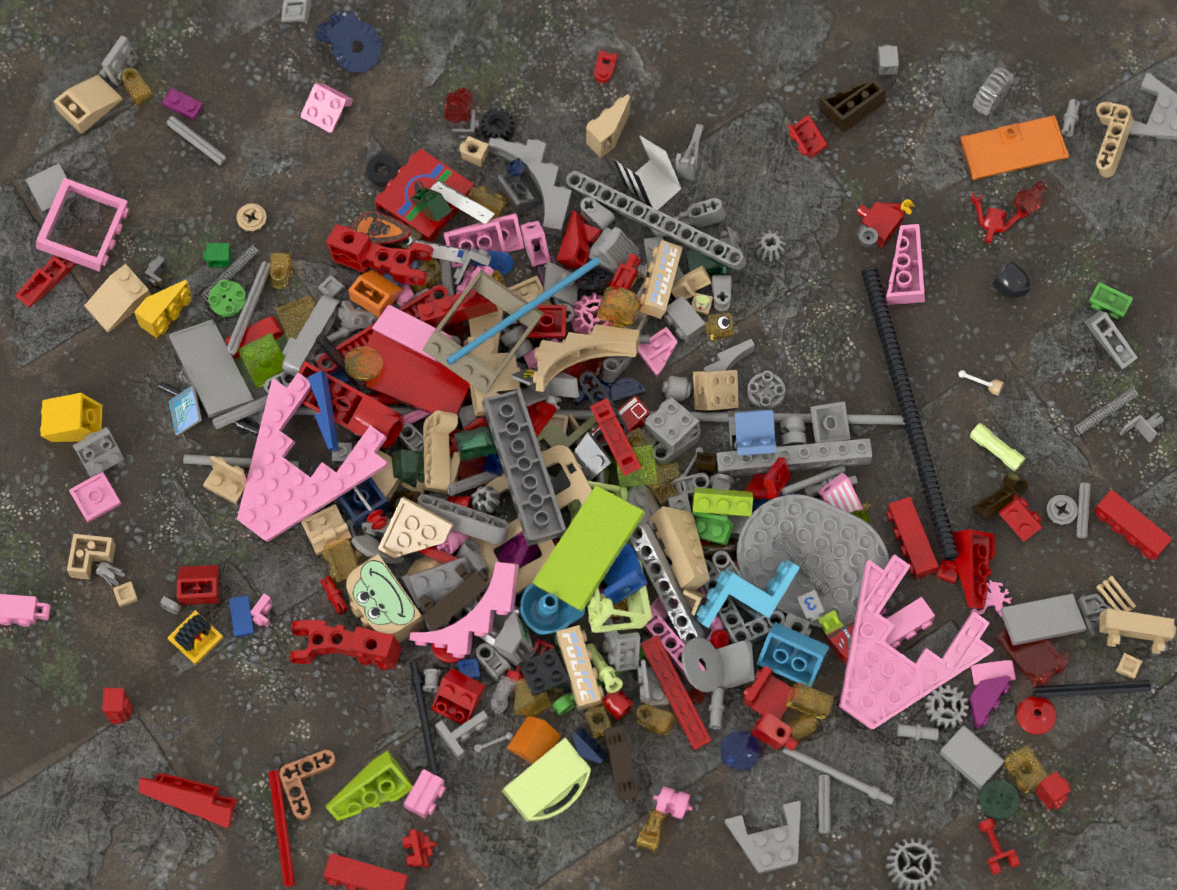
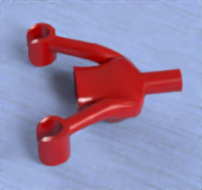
(994, 219)

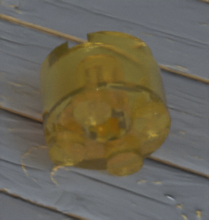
(618, 307)

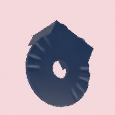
(342, 32)

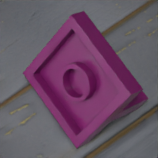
(517, 552)

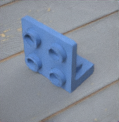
(755, 432)

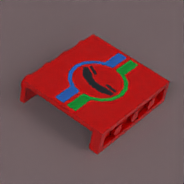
(418, 173)

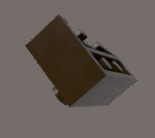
(852, 104)

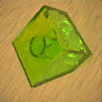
(262, 359)

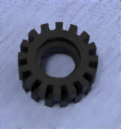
(493, 116)

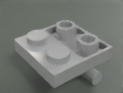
(118, 60)
(98, 451)

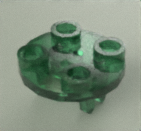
(1008, 802)

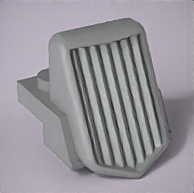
(612, 249)

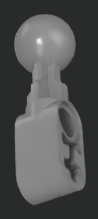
(698, 215)

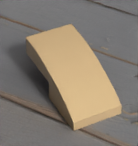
(690, 283)

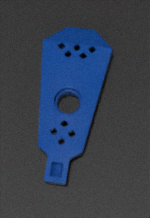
(495, 261)

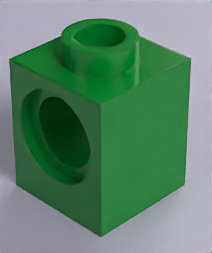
(217, 255)

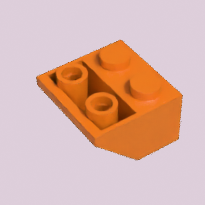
(374, 292)

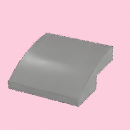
(46, 185)

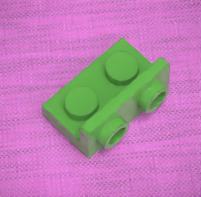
(713, 527)

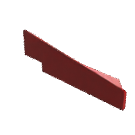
(191, 797)

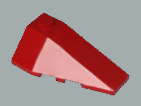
(973, 564)

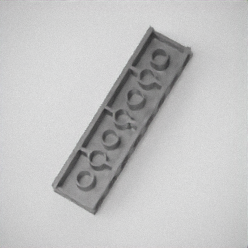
(524, 467)

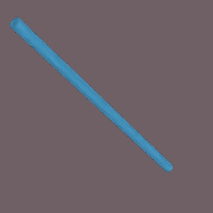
(522, 311)

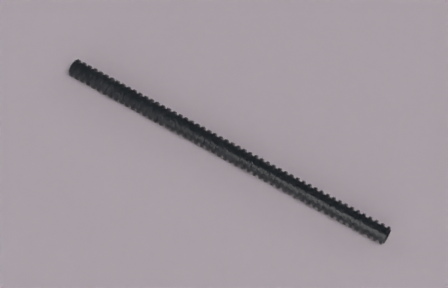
(910, 414)

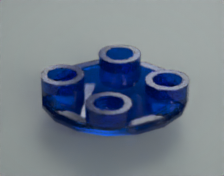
(740, 751)

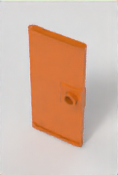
(1014, 147)

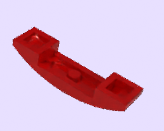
(615, 437)

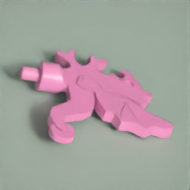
(994, 598)

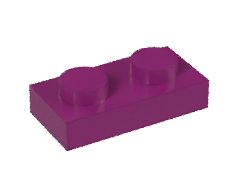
(182, 104)

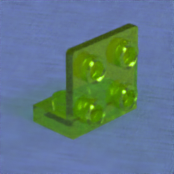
(644, 475)

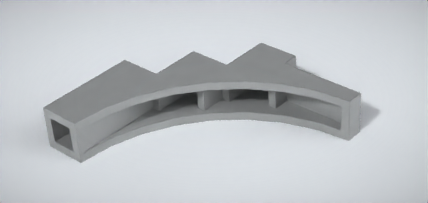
(545, 176)

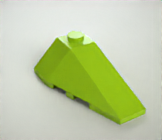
(377, 783)

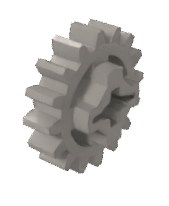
(942, 700)

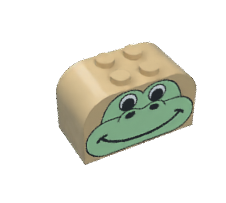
(382, 601)

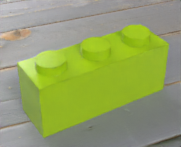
(722, 501)

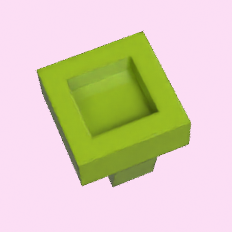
(830, 622)

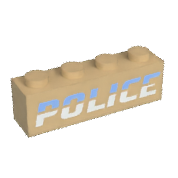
(660, 279)
(579, 668)

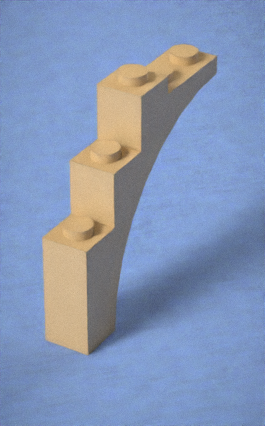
(601, 342)

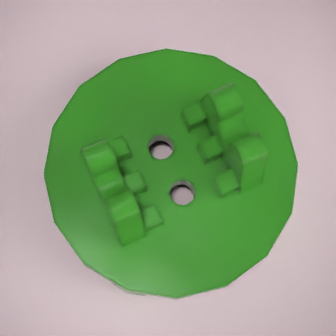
(233, 292)

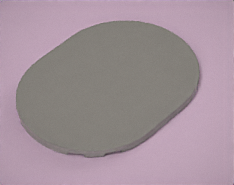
(827, 539)

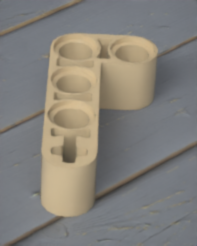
(1110, 141)
(436, 449)

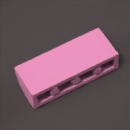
(405, 330)

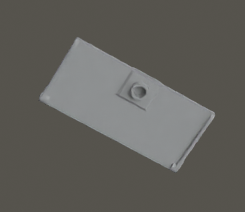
(210, 368)

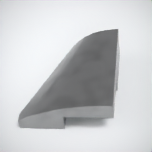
(1090, 610)

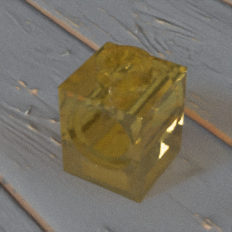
(597, 729)

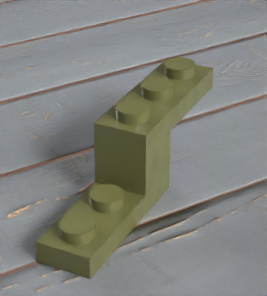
(553, 435)

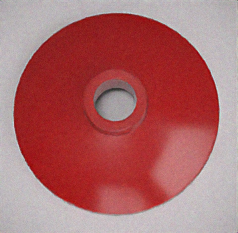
(1036, 724)

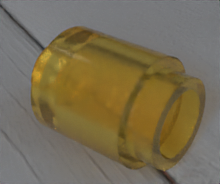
(803, 726)

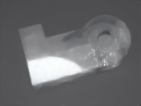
(502, 695)

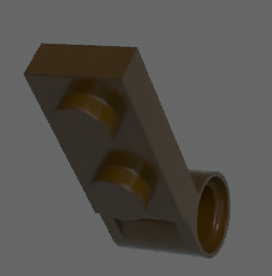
(1012, 484)

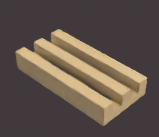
(1120, 591)

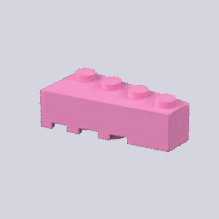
(906, 279)

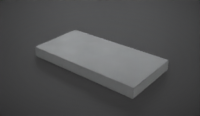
(1043, 619)

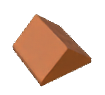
(534, 739)

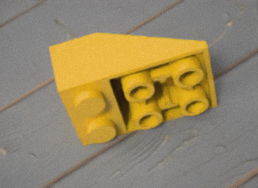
(162, 308)

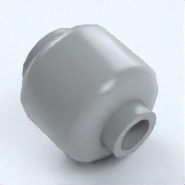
(677, 388)

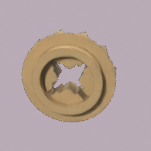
(249, 210)

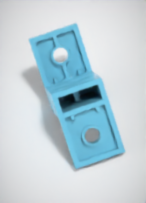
(746, 592)

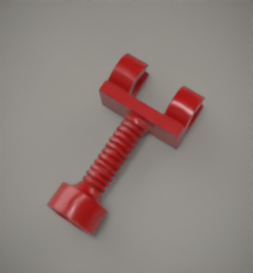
(988, 827)

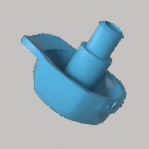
(546, 612)

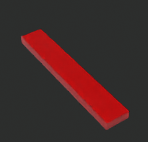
(675, 692)

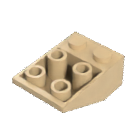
(87, 103)
(606, 129)

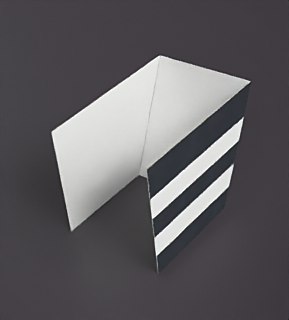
(654, 181)

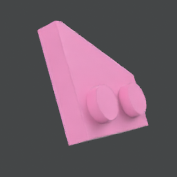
(658, 351)

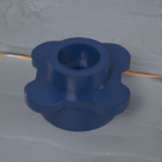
(516, 167)

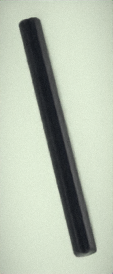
(1092, 689)

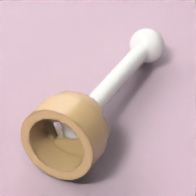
(994, 386)

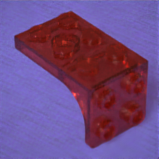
(1035, 659)

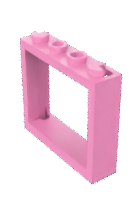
(73, 255)

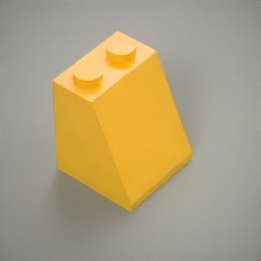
(70, 418)

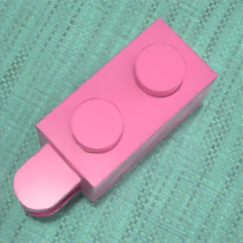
(22, 610)

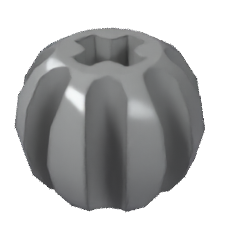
(485, 499)

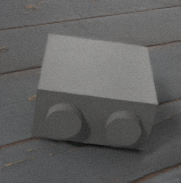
(672, 425)

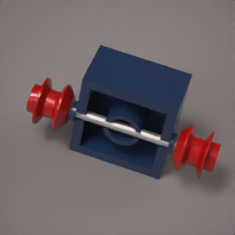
(365, 504)

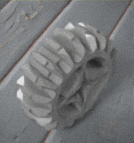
(993, 91)
(908, 858)

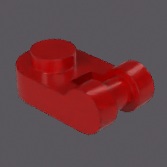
(604, 72)

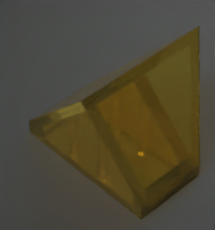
(526, 703)

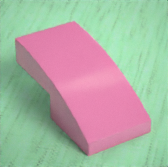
(992, 670)

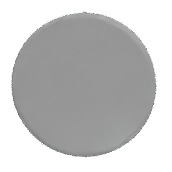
(766, 390)

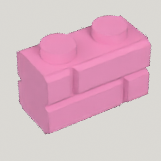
(424, 794)

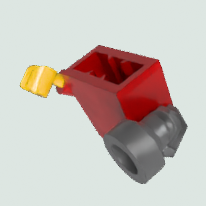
(881, 221)

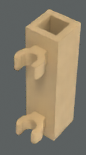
(1136, 625)

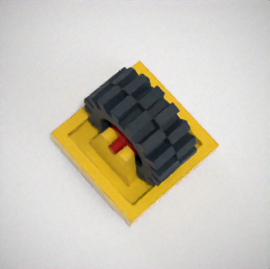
(195, 637)

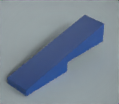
(325, 419)

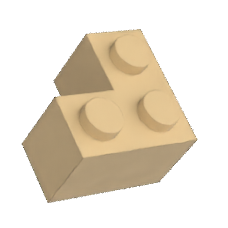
(86, 550)

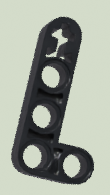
(598, 389)

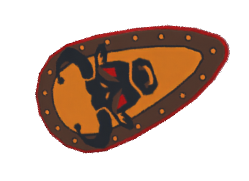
(381, 228)

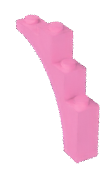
(499, 597)

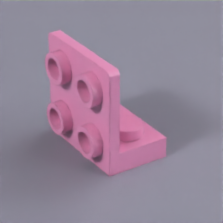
(325, 106)

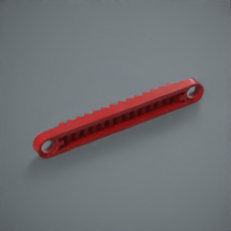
(362, 338)

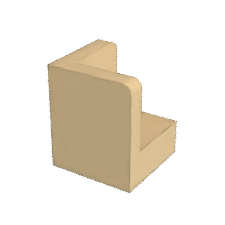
(695, 599)

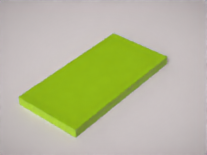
(588, 548)

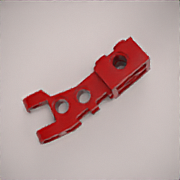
(360, 253)
(363, 644)

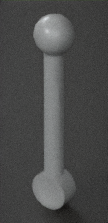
(699, 449)
(350, 524)
(478, 748)

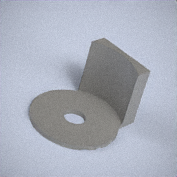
(724, 666)

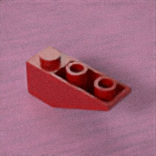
(574, 247)

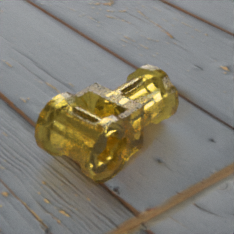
(650, 835)

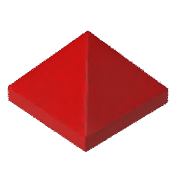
(591, 233)

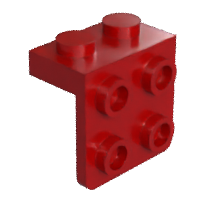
(767, 694)

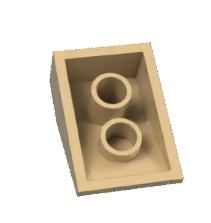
(117, 298)

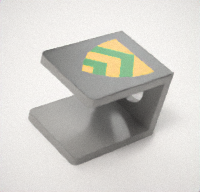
(530, 394)

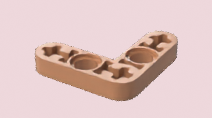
(295, 781)

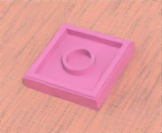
(95, 497)

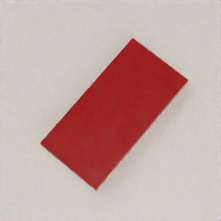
(415, 378)

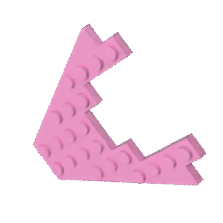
(281, 493)
(881, 679)

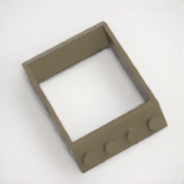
(469, 366)

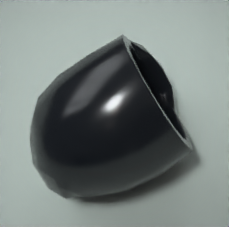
(1012, 281)

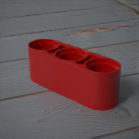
(258, 330)

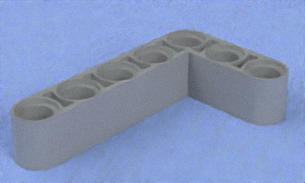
(731, 611)

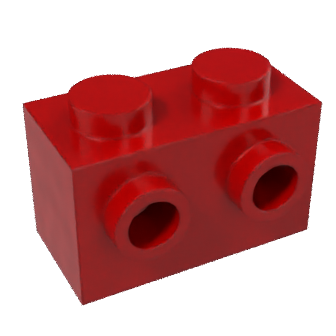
(116, 705)
(1053, 791)

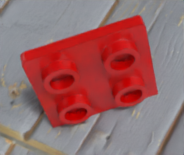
(770, 485)

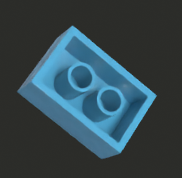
(793, 654)

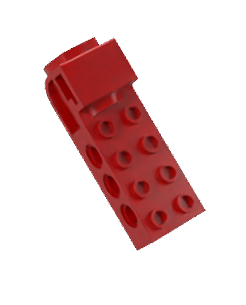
(355, 409)

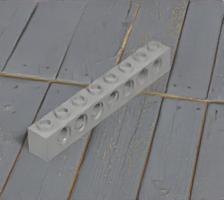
(797, 458)

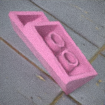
(496, 235)

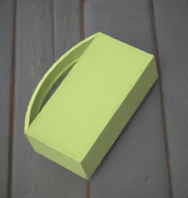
(548, 782)

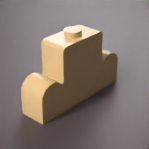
(503, 383)

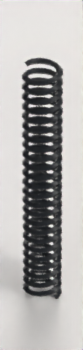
(335, 360)

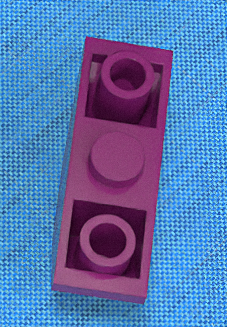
(987, 698)

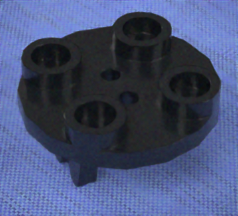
(593, 280)

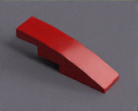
(44, 280)

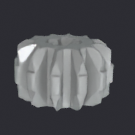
(775, 250)

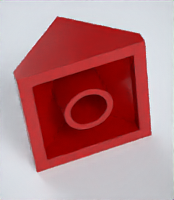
(551, 323)

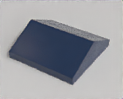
(587, 746)

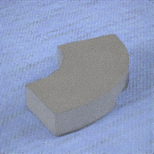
(369, 546)

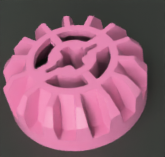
(583, 313)

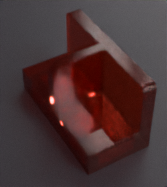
(592, 365)

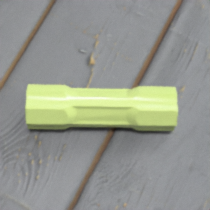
(985, 438)

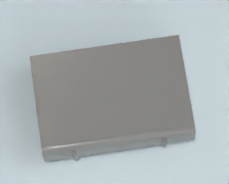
(971, 757)

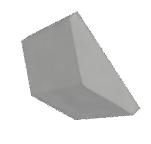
(830, 422)

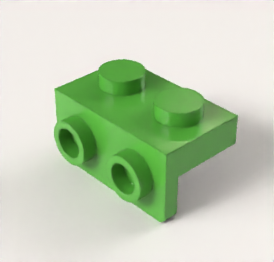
(1110, 300)

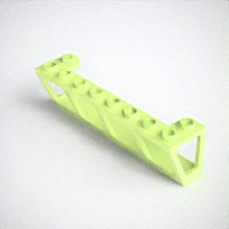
(637, 602)

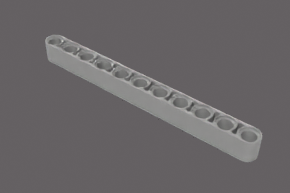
(661, 226)

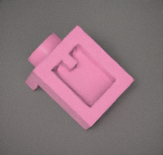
(262, 607)

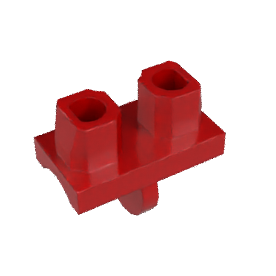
(422, 849)

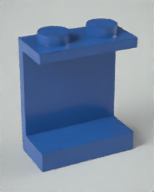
(624, 575)

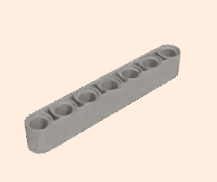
(666, 574)

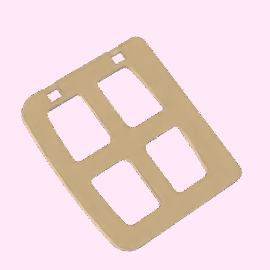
(578, 490)

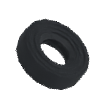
(379, 160)

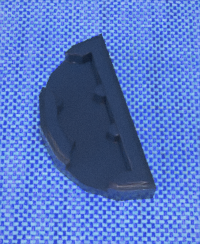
(625, 388)

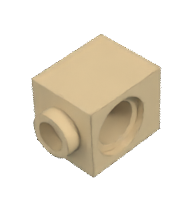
(477, 158)

